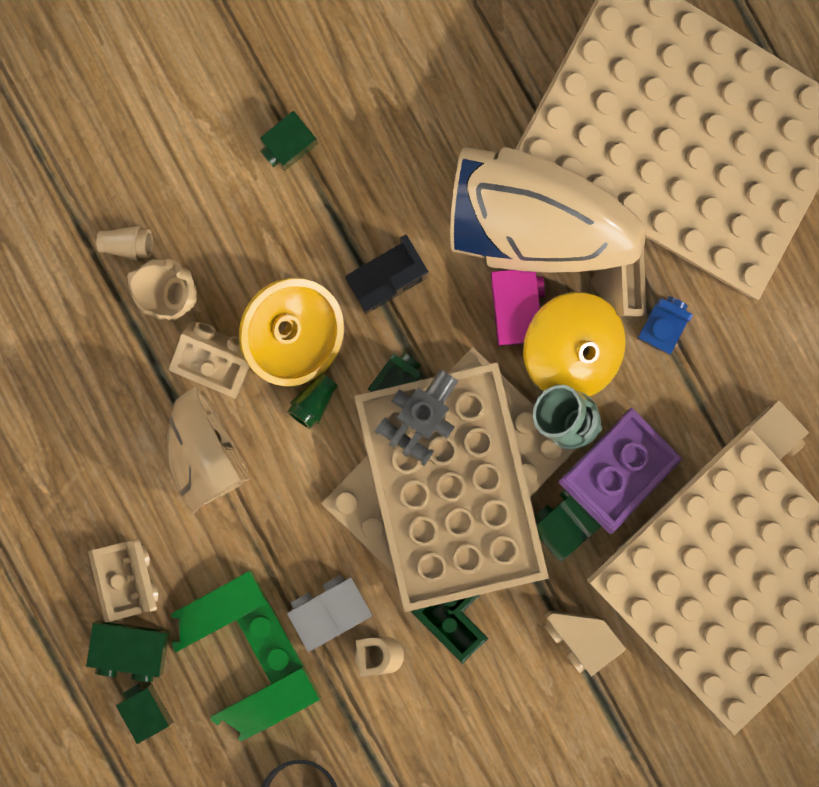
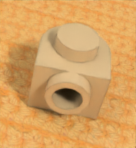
(378, 656)

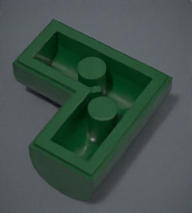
(453, 627)

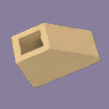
(588, 638)

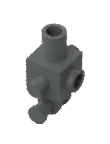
(422, 414)

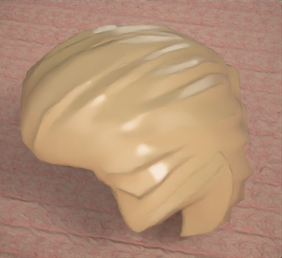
(163, 289)

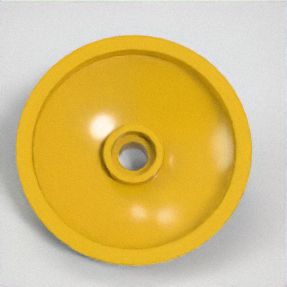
(561, 333)
(307, 342)

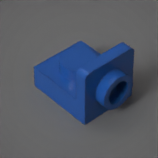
(665, 324)

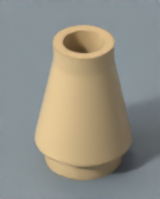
(126, 242)

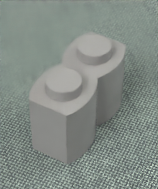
(328, 613)

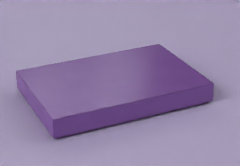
(620, 470)

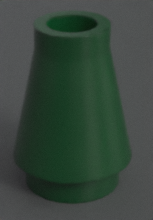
(312, 401)

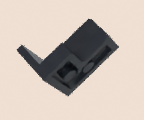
(387, 275)

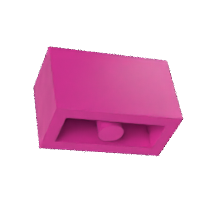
(515, 303)

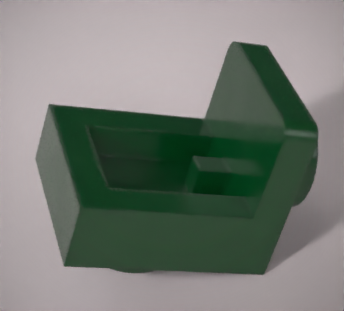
(397, 372)

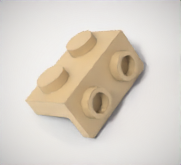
(123, 580)

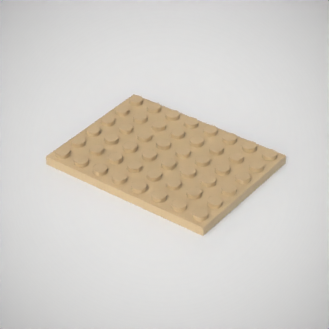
(686, 133)

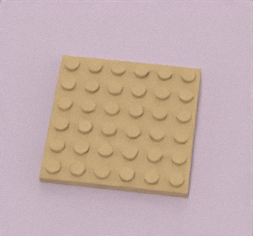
(726, 581)

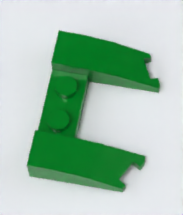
(290, 682)

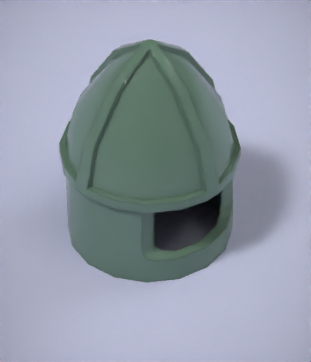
(569, 412)

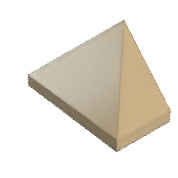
(623, 288)

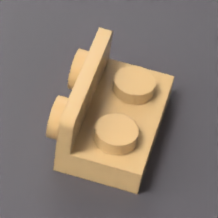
(210, 359)

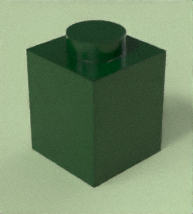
(287, 141)
(143, 712)

